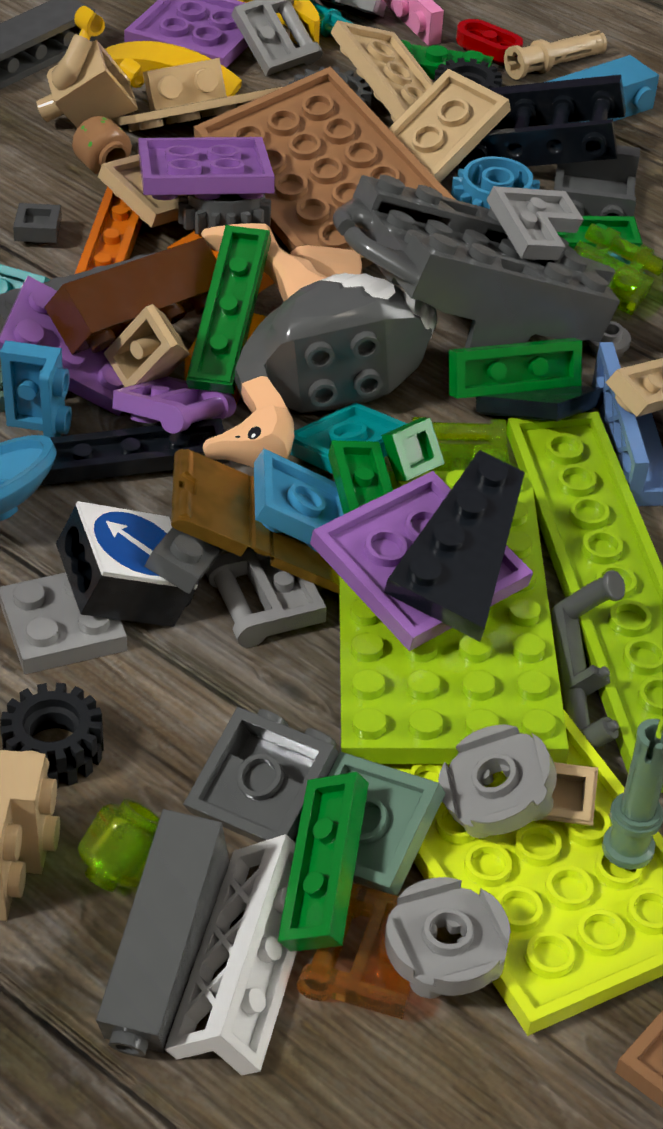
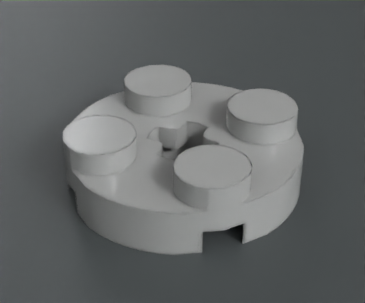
(513, 804)
(441, 967)

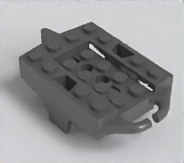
(468, 267)

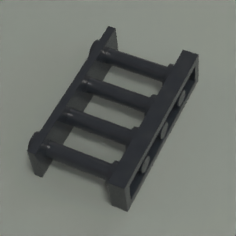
(556, 104)

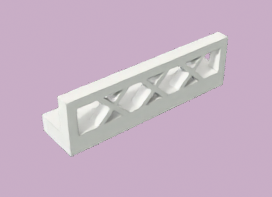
(253, 983)

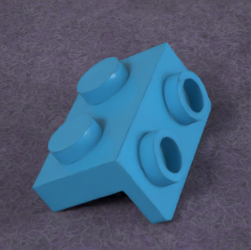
(35, 388)

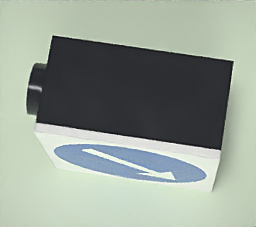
(106, 560)

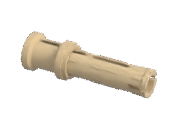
(543, 55)

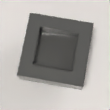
(37, 223)

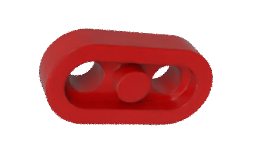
(486, 38)

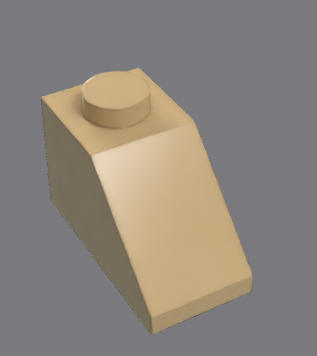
(146, 349)

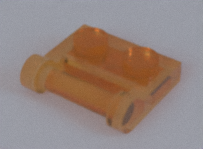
(372, 979)

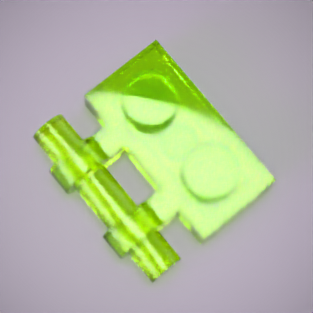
(629, 281)

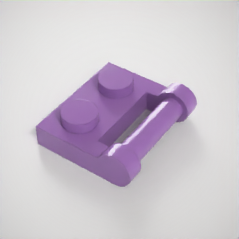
(172, 403)

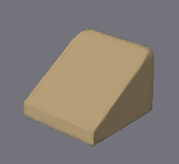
(574, 794)

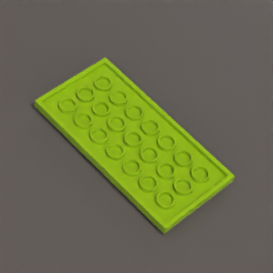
(428, 699)

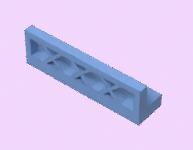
(632, 437)

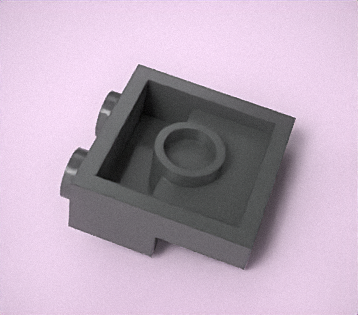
(260, 775)

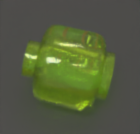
(118, 844)

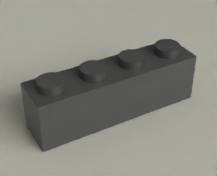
(36, 39)

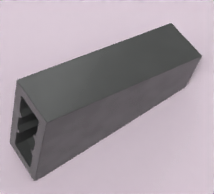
(163, 932)

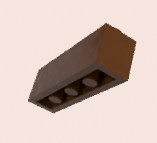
(102, 305)

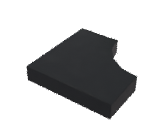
(542, 404)

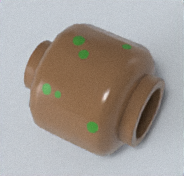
(99, 142)

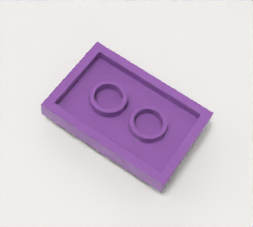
(29, 323)

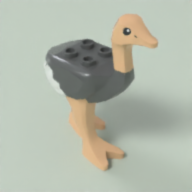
(324, 348)

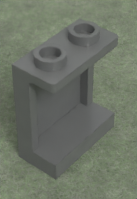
(601, 185)

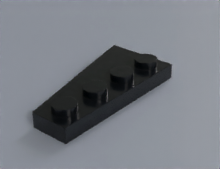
(460, 550)

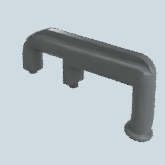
(574, 677)

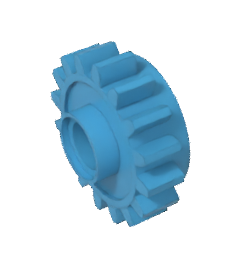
(480, 175)

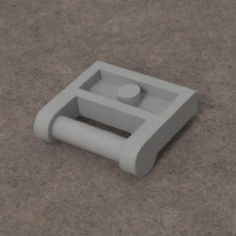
(268, 37)
(286, 598)

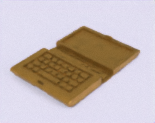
(219, 508)

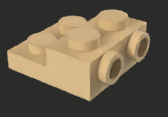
(25, 821)

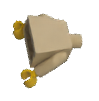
(89, 79)

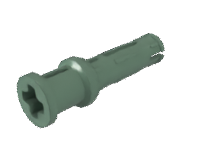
(637, 810)

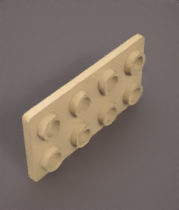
(183, 91)

